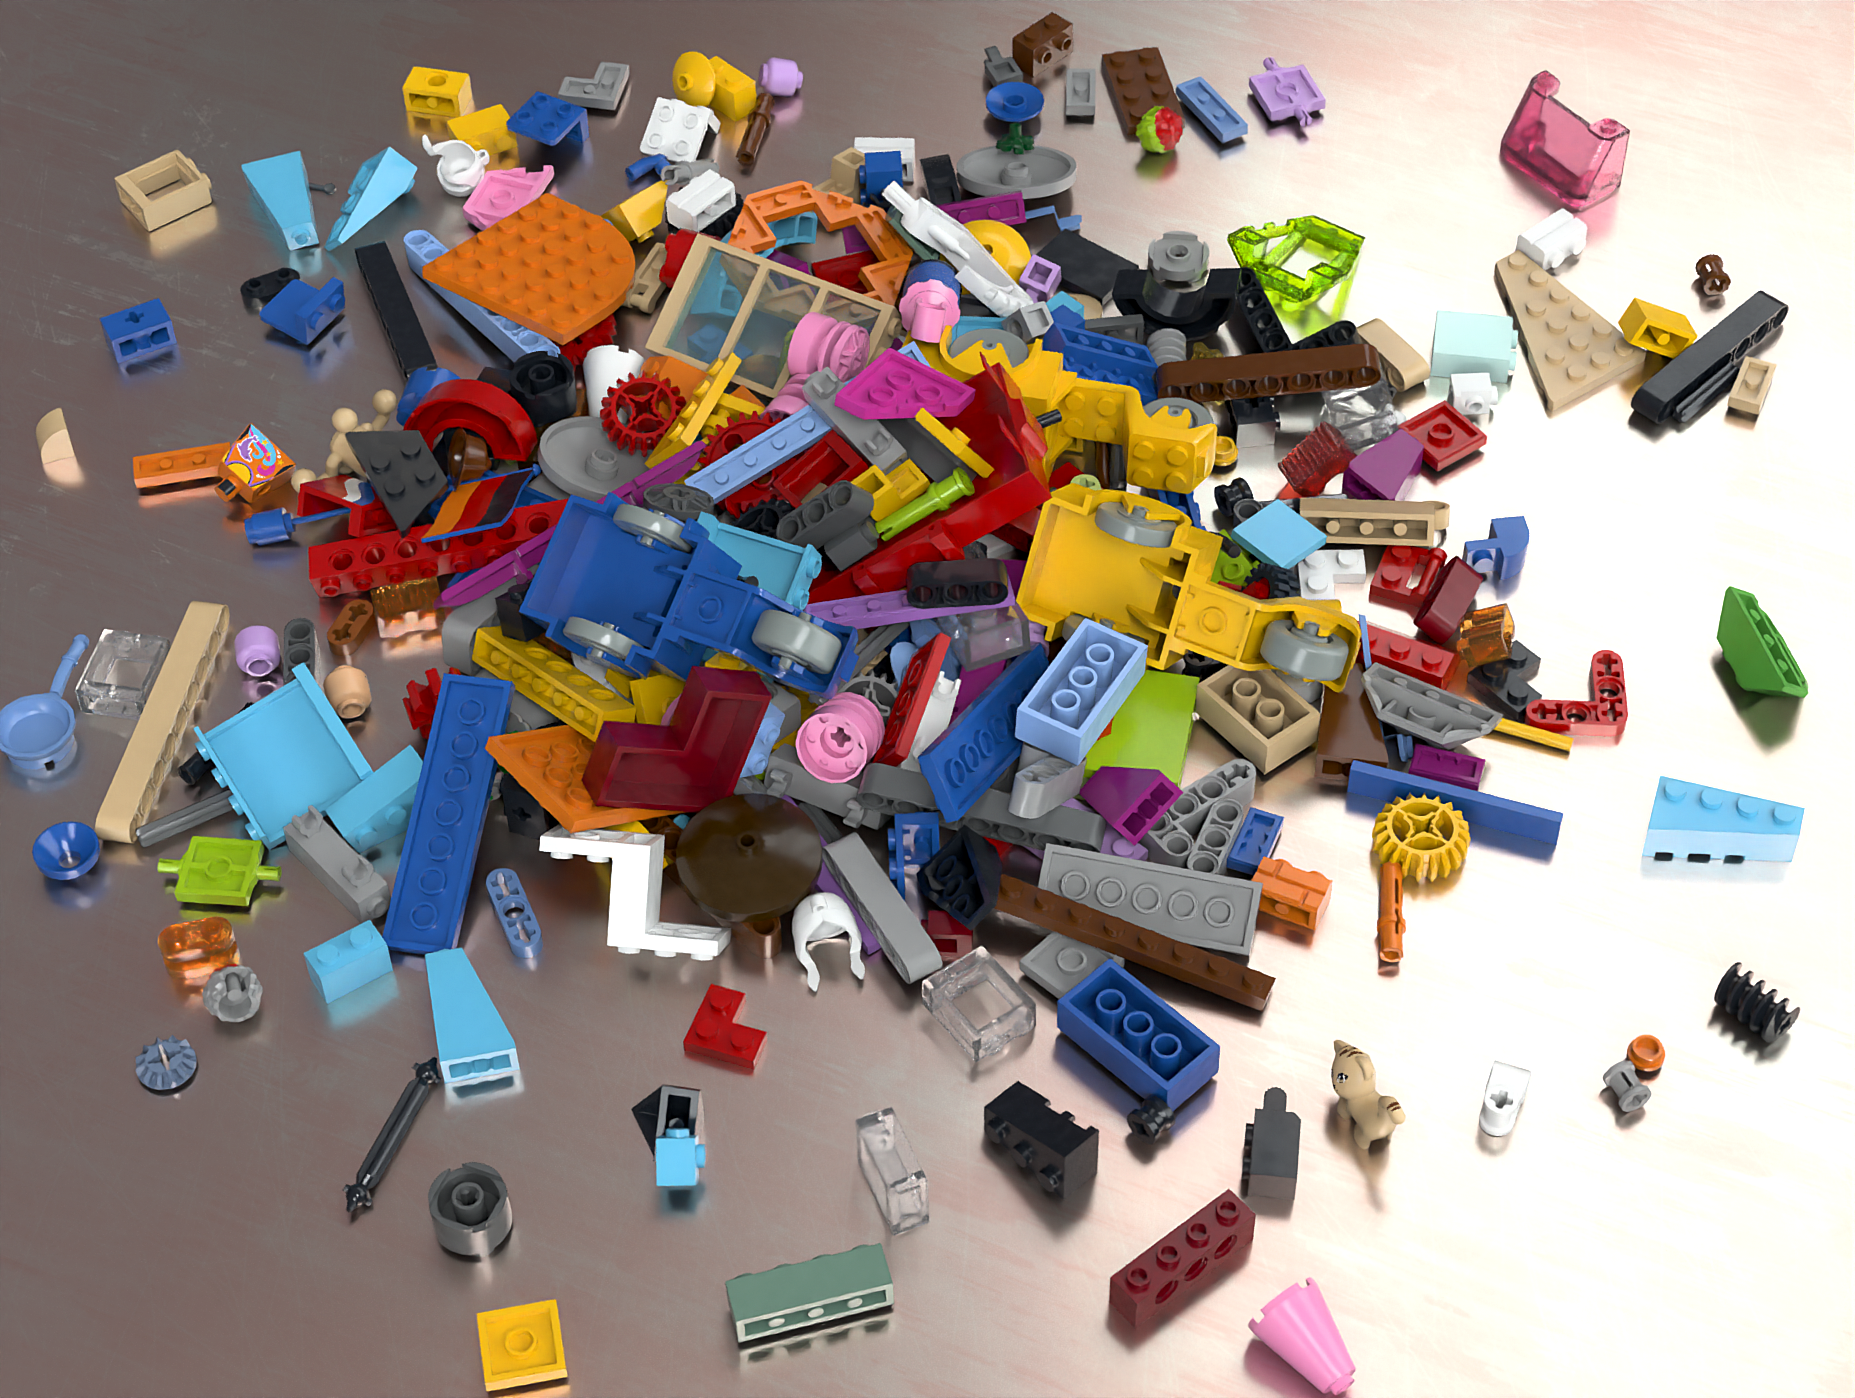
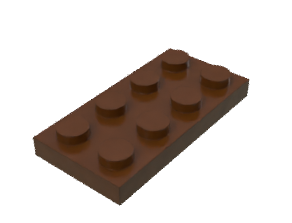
(1138, 84)

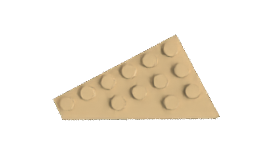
(1565, 337)

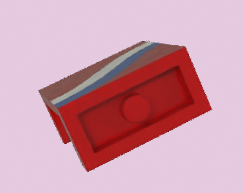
(336, 492)

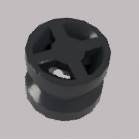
(1229, 495)
(1151, 1119)

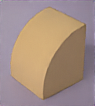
(54, 437)

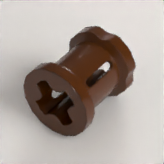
(1716, 265)

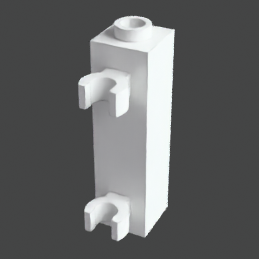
(934, 720)

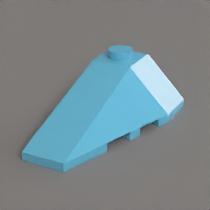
(372, 190)

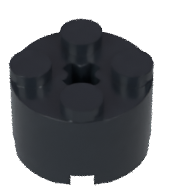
(544, 387)

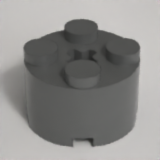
(470, 1209)

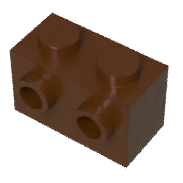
(1042, 44)

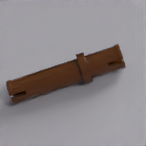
(758, 121)

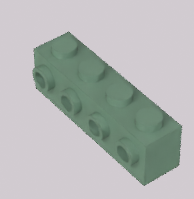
(809, 1292)

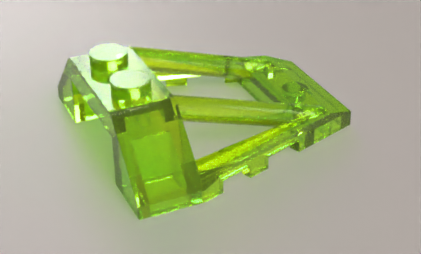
(1251, 245)

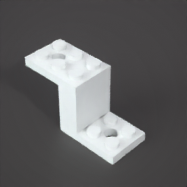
(636, 892)

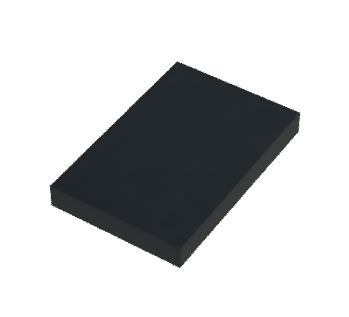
(1085, 265)

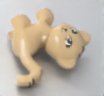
(1355, 1084)

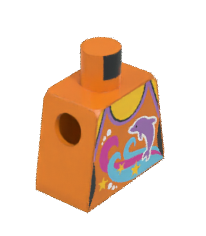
(253, 467)

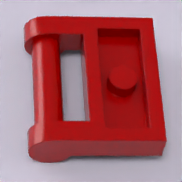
(1398, 568)

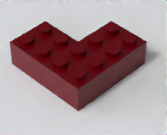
(690, 759)

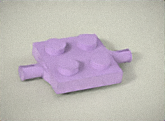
(1287, 92)

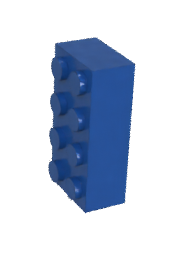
(1137, 1035)

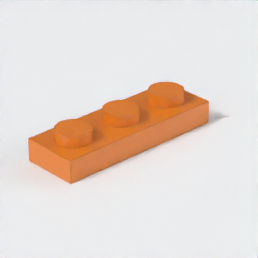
(178, 465)

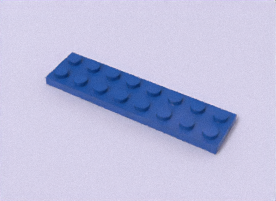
(981, 739)
(447, 815)

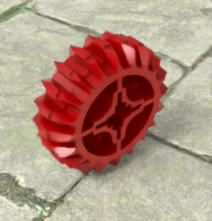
(625, 397)

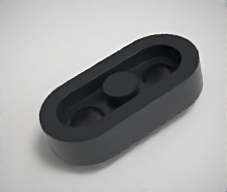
(262, 289)

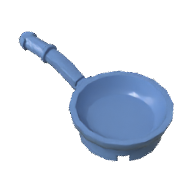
(42, 725)

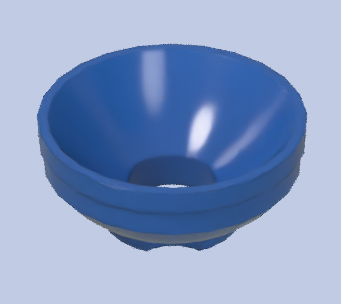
(64, 841)

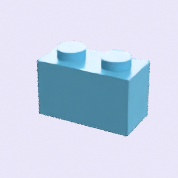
(348, 961)

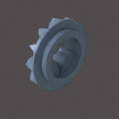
(154, 1074)

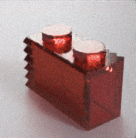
(1317, 460)

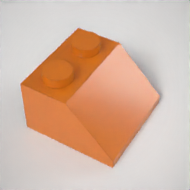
(679, 373)

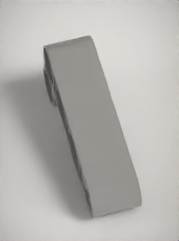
(462, 624)
(1043, 782)
(1171, 836)

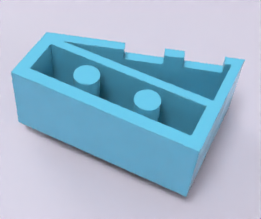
(380, 803)

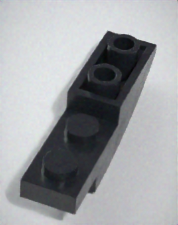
(940, 180)

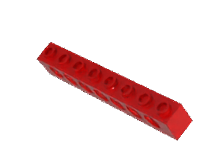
(390, 559)

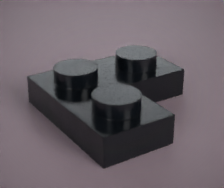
(1504, 682)

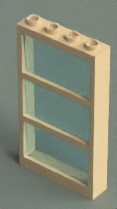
(751, 308)

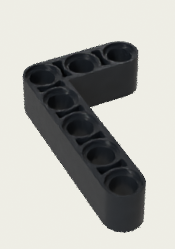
(1269, 330)

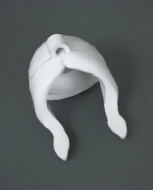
(459, 167)
(821, 918)

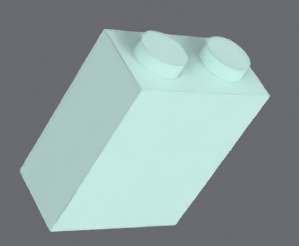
(1473, 345)

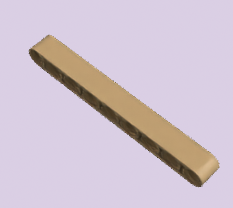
(162, 722)

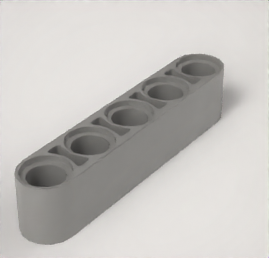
(882, 908)

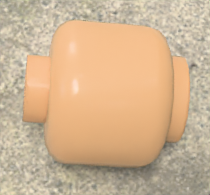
(347, 691)

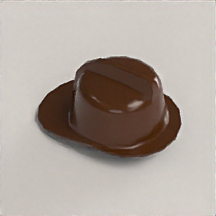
(467, 458)

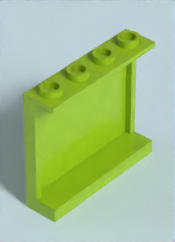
(1150, 727)

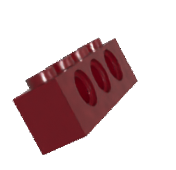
(1181, 1258)

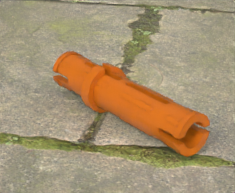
(1391, 922)

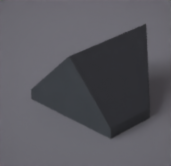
(669, 1108)

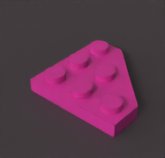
(900, 387)

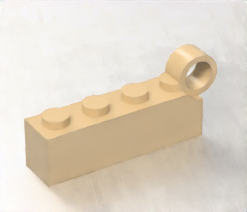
(1376, 520)

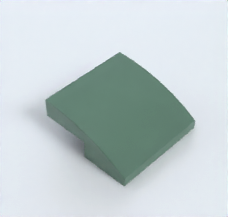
(923, 250)

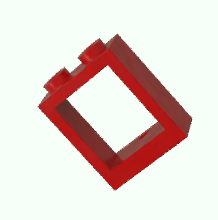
(816, 466)

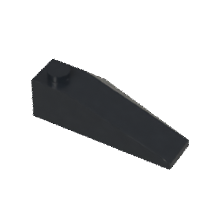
(963, 877)

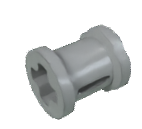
(1627, 1086)

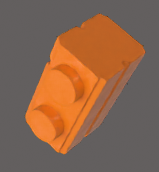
(1293, 892)

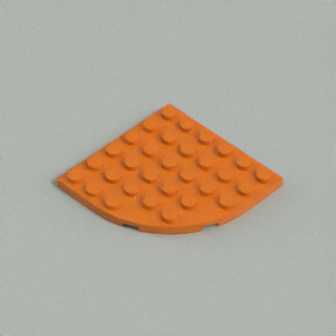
(542, 268)

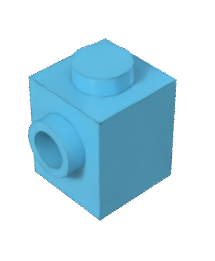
(679, 1158)

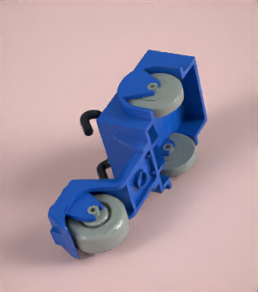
(657, 593)

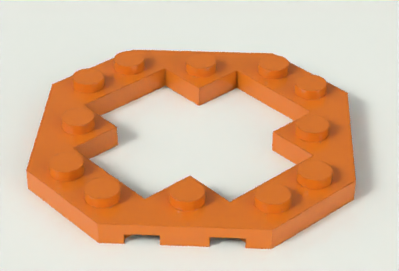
(835, 212)

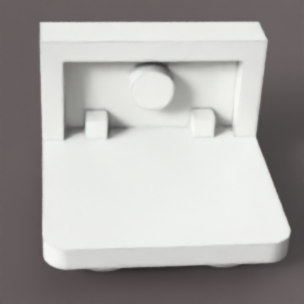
(677, 130)

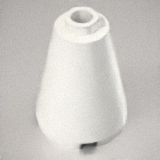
(602, 370)

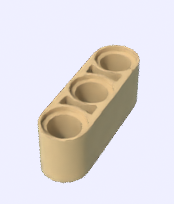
(1399, 360)

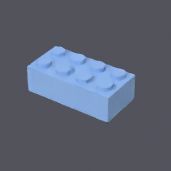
(1081, 691)

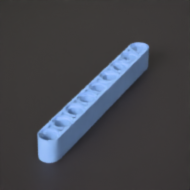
(504, 333)

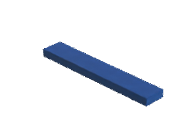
(1476, 806)

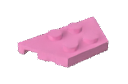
(503, 194)

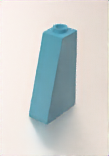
(285, 197)
(467, 1025)

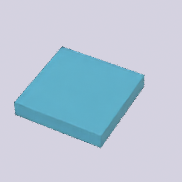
(1278, 536)

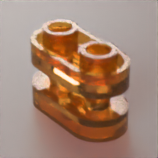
(198, 947)

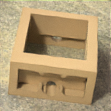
(156, 174)

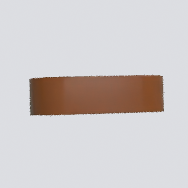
(346, 626)

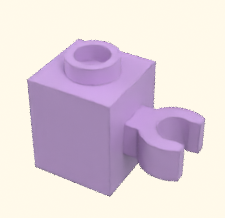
(1040, 279)

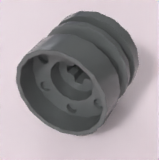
(678, 500)

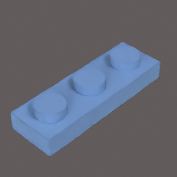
(1211, 109)

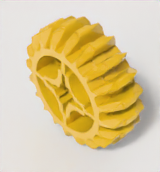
(1420, 828)

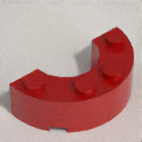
(477, 408)

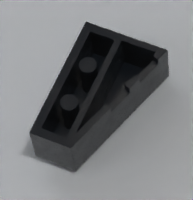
(1042, 1139)

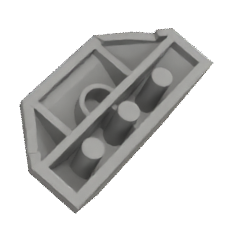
(1425, 709)

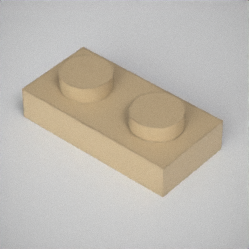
(1751, 385)

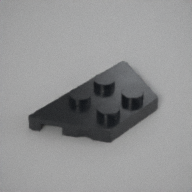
(400, 473)

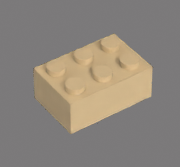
(1257, 715)

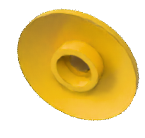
(694, 79)

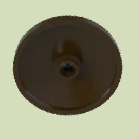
(749, 857)

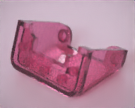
(1562, 148)

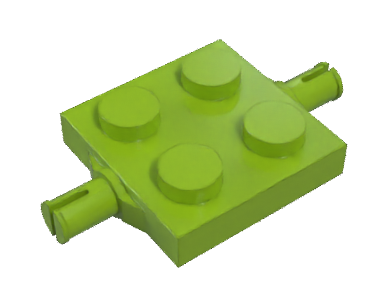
(219, 870)

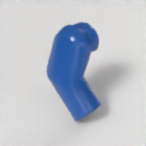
(645, 165)

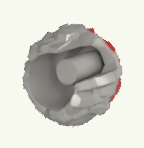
(232, 993)

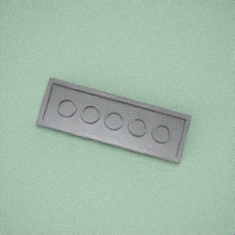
(1170, 900)

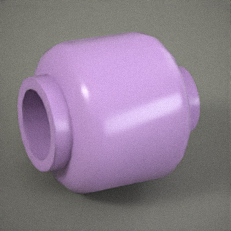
(780, 77)
(257, 650)

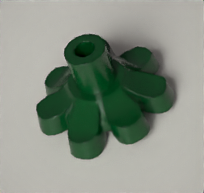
(1015, 140)

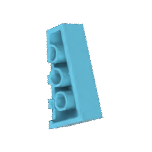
(1720, 823)

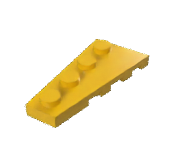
(696, 411)

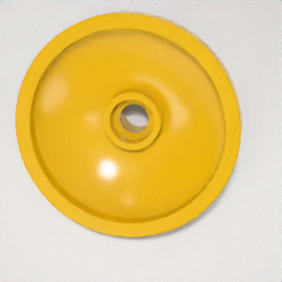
(1005, 245)

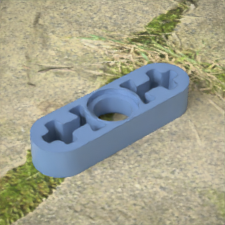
(512, 926)

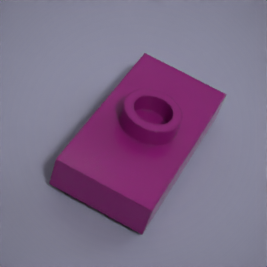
(1447, 767)

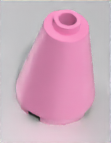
(1306, 1337)

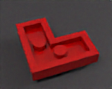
(716, 1030)

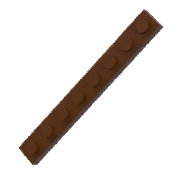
(1134, 943)

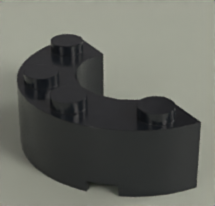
(1192, 313)

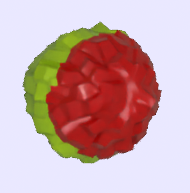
(1160, 129)

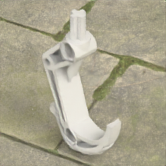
(976, 267)

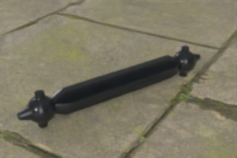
(391, 1134)

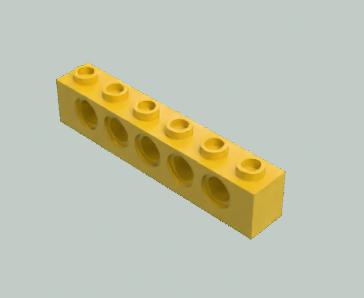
(551, 682)

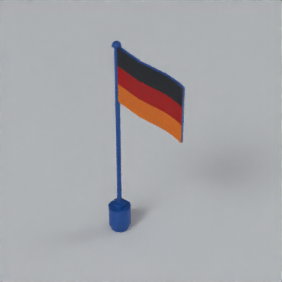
(470, 509)

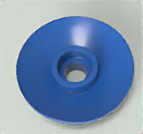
(1014, 101)

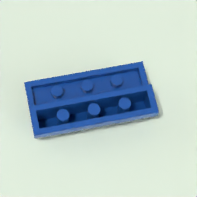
(1104, 358)

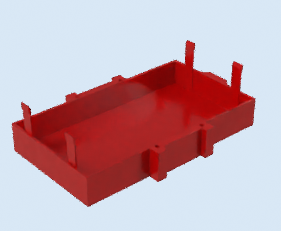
(1004, 437)

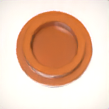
(1646, 1053)

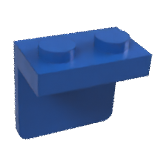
(550, 120)
(304, 309)
(914, 844)

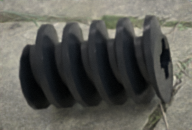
(1754, 1005)

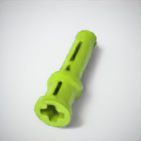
(938, 497)

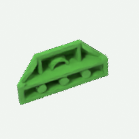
(1757, 648)

